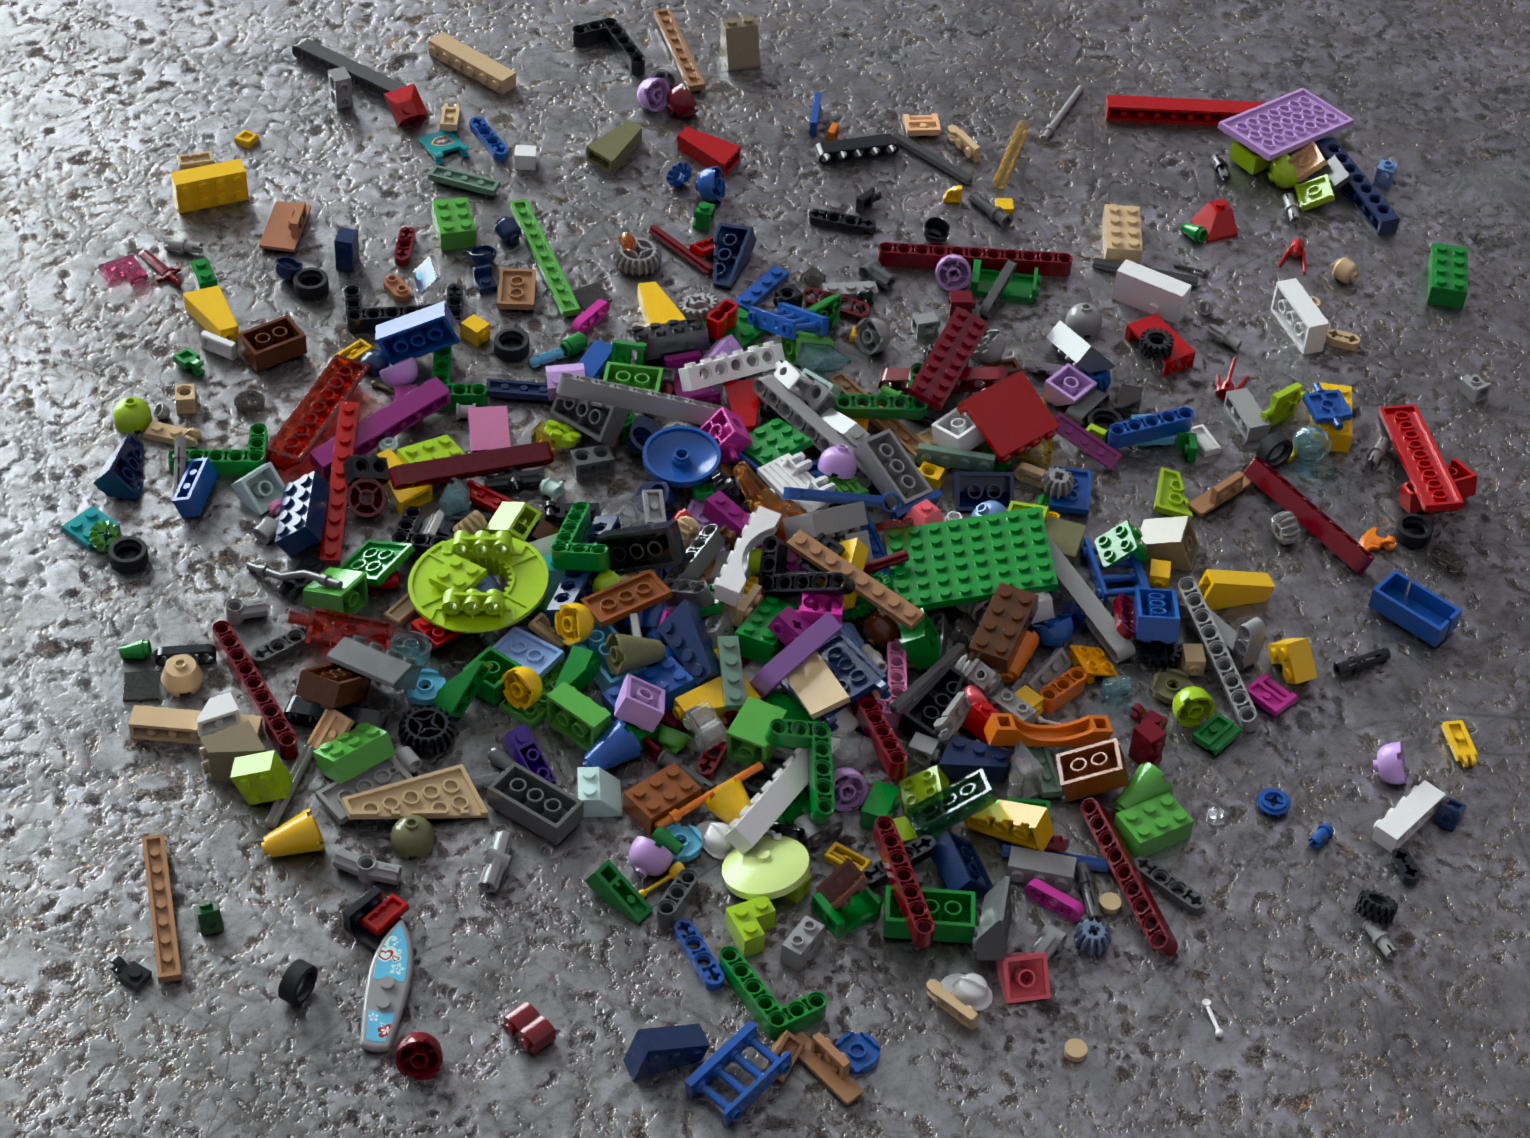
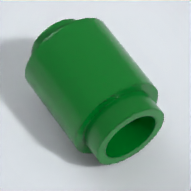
(574, 344)

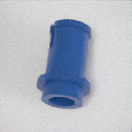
(1324, 832)

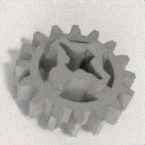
(698, 305)

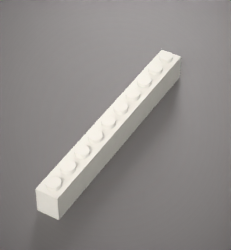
(777, 794)

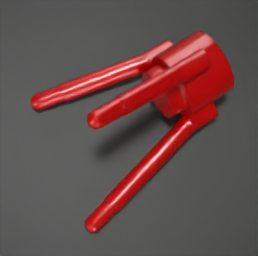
(1296, 249)
(1227, 385)

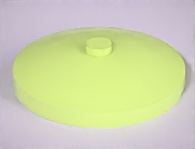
(767, 868)

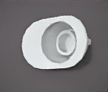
(714, 840)
(970, 989)

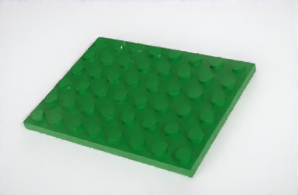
(970, 557)

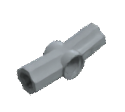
(495, 861)
(367, 867)

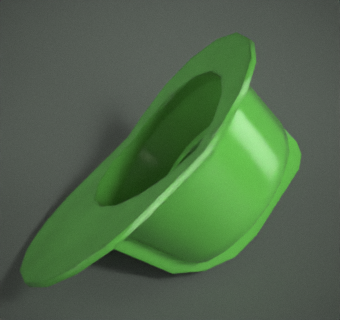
(672, 739)

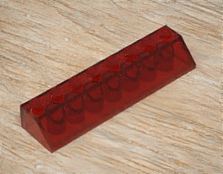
(315, 412)

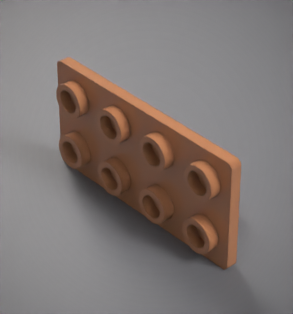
(285, 226)

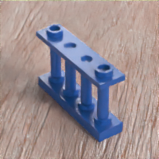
(788, 320)
(1135, 575)
(731, 1052)

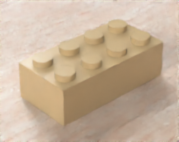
(1122, 233)

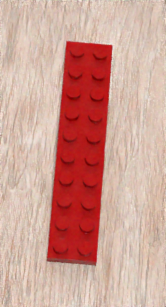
(1421, 458)

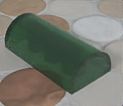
(952, 805)

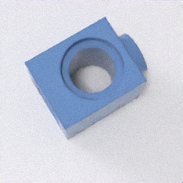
(1385, 179)

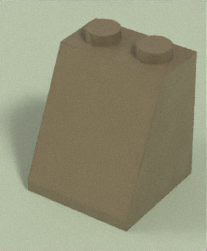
(740, 43)
(1171, 540)
(222, 747)

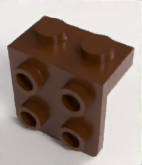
(842, 884)

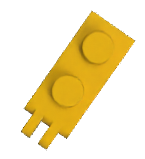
(1460, 742)

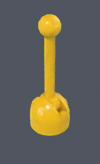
(673, 872)

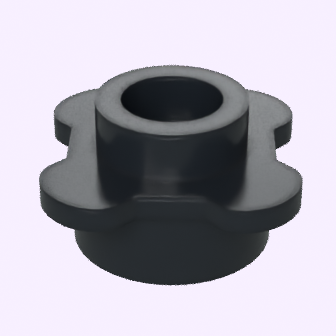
(865, 294)

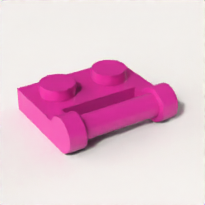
(1270, 695)

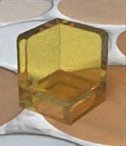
(538, 436)

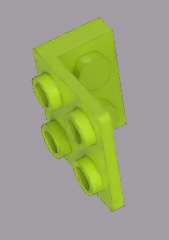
(922, 785)

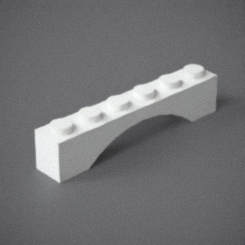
(732, 582)

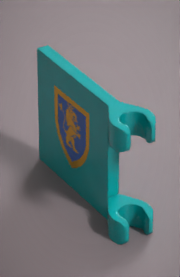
(442, 143)

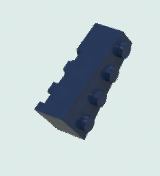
(690, 643)

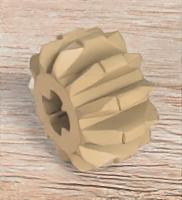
(472, 523)
(689, 530)

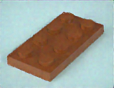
(626, 597)

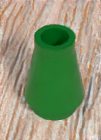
(1195, 232)
(137, 650)
(665, 838)

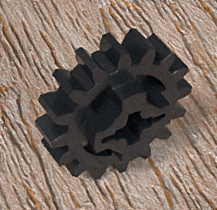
(726, 486)
(1159, 653)

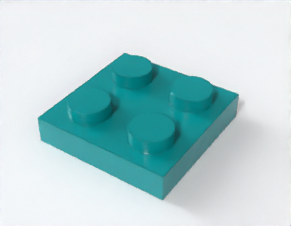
(80, 526)

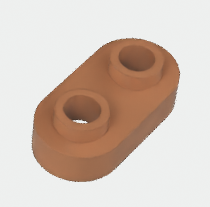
(397, 288)

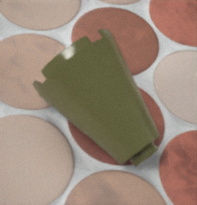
(632, 652)

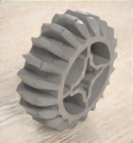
(640, 260)

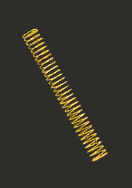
(1014, 159)

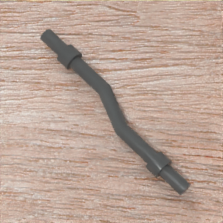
(323, 579)

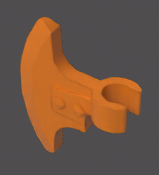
(1371, 541)

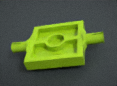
(1283, 404)

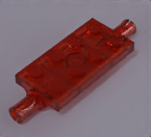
(330, 627)

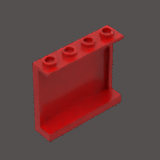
(1010, 416)

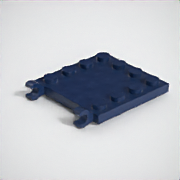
(852, 670)

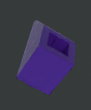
(526, 752)

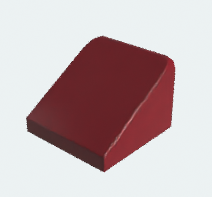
(651, 749)

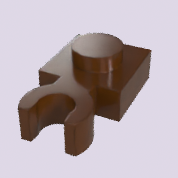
(729, 536)

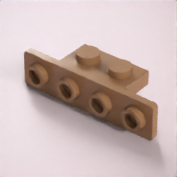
(1220, 493)
(829, 1066)

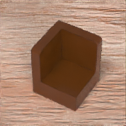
(541, 530)

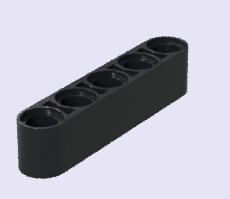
(856, 149)
(308, 714)

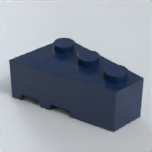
(967, 756)
(664, 1049)

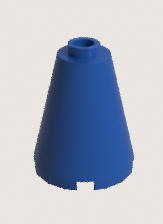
(613, 748)

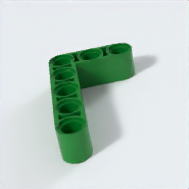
(459, 393)
(889, 402)
(233, 461)
(570, 552)
(816, 763)
(761, 1003)

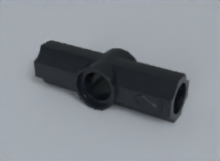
(514, 480)

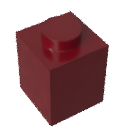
(961, 299)

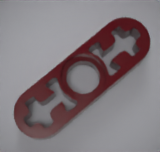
(402, 241)

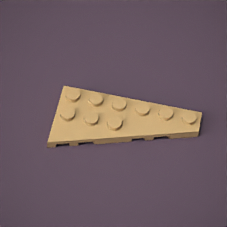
(430, 795)

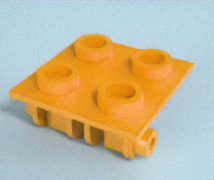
(1092, 660)

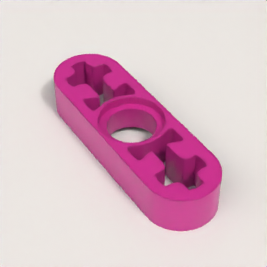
(590, 316)
(1043, 894)

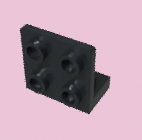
(357, 911)

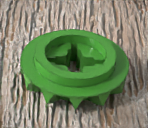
(97, 539)

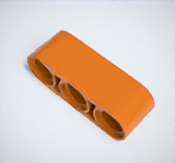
(1063, 689)

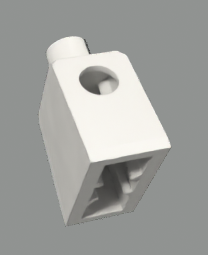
(789, 376)

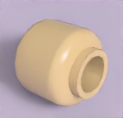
(1344, 270)

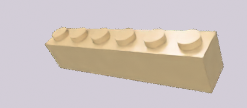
(472, 63)
(174, 724)

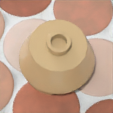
(181, 675)

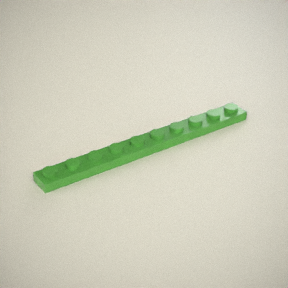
(545, 258)

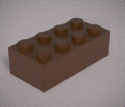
(1003, 627)
(332, 686)

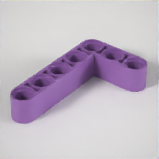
(794, 654)

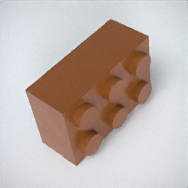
(1092, 769)
(658, 795)

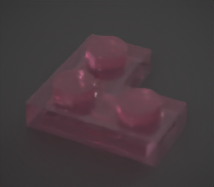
(124, 266)

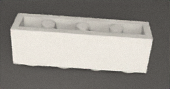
(1407, 816)

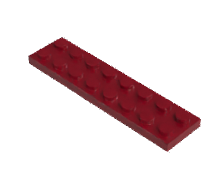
(948, 358)

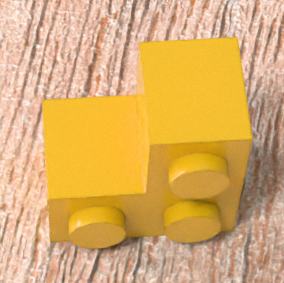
(1295, 658)

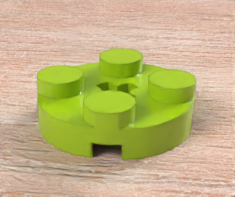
(562, 433)

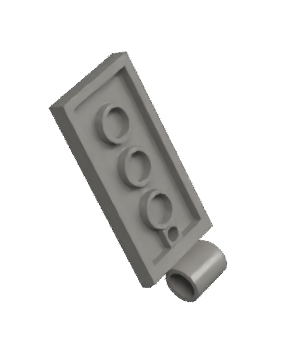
(382, 774)

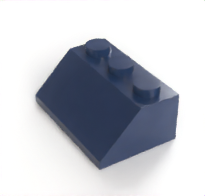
(978, 487)
(960, 865)

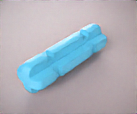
(546, 357)

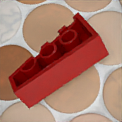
(1462, 476)

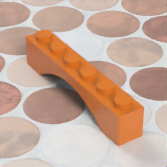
(1007, 730)

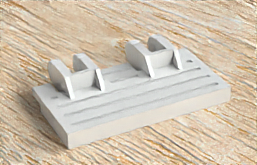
(792, 472)

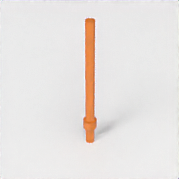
(676, 814)

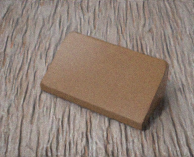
(785, 1042)

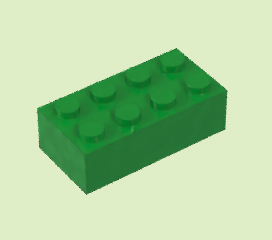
(1447, 275)
(755, 638)
(950, 909)

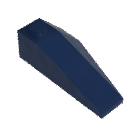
(731, 251)
(123, 470)

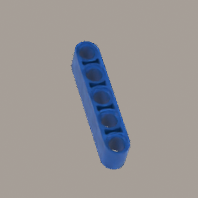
(1150, 427)

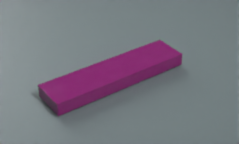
(1087, 442)

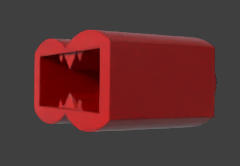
(722, 319)

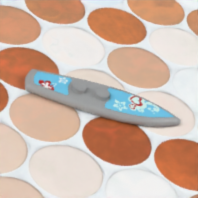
(387, 989)

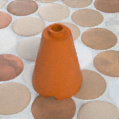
(1022, 657)

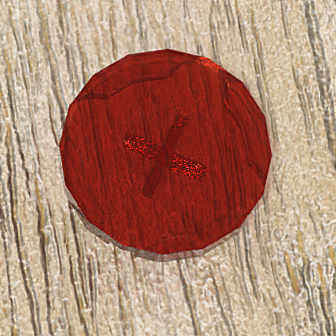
(894, 524)

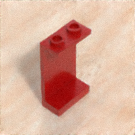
(1182, 353)

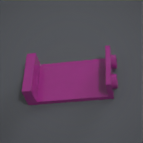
(677, 361)

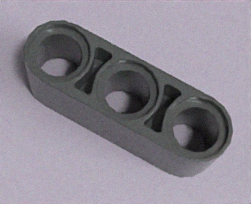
(1092, 400)
(677, 898)

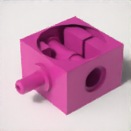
(729, 433)
(816, 605)

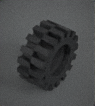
(1162, 347)
(1376, 907)

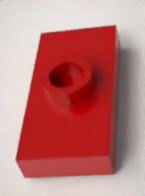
(703, 248)
(385, 914)

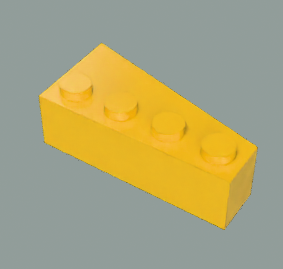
(1015, 823)

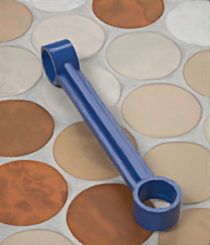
(839, 497)

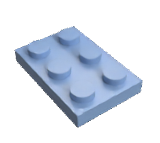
(529, 651)

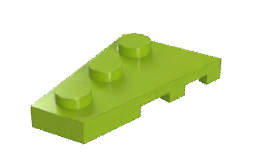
(1170, 494)

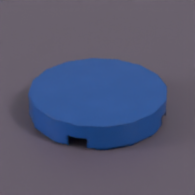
(861, 1050)

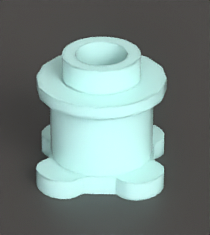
(390, 443)
(551, 488)

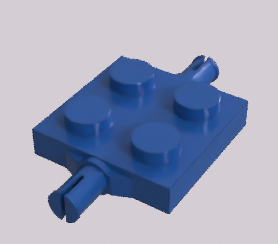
(1327, 406)

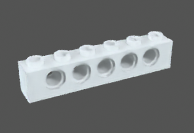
(690, 374)

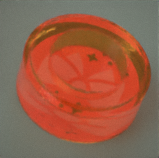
(627, 241)

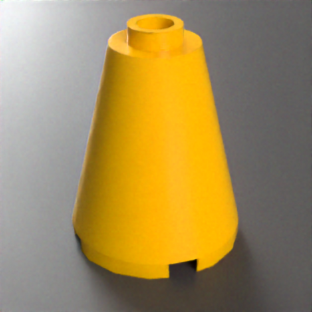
(728, 800)
(294, 837)

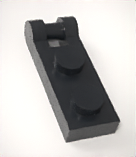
(558, 511)

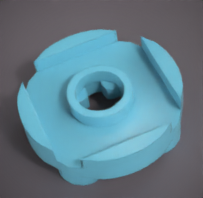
(425, 696)
(692, 839)

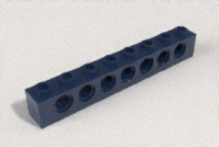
(1361, 191)
(578, 583)

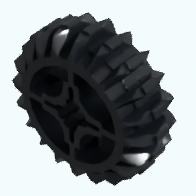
(426, 726)

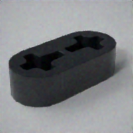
(1408, 866)

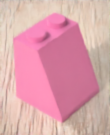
(488, 428)

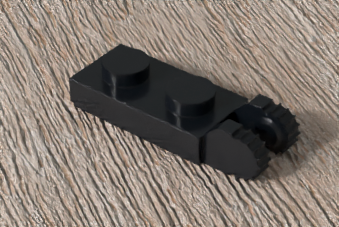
(297, 585)

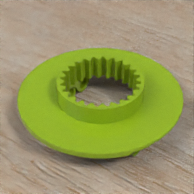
(477, 610)

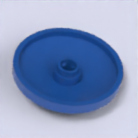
(681, 456)

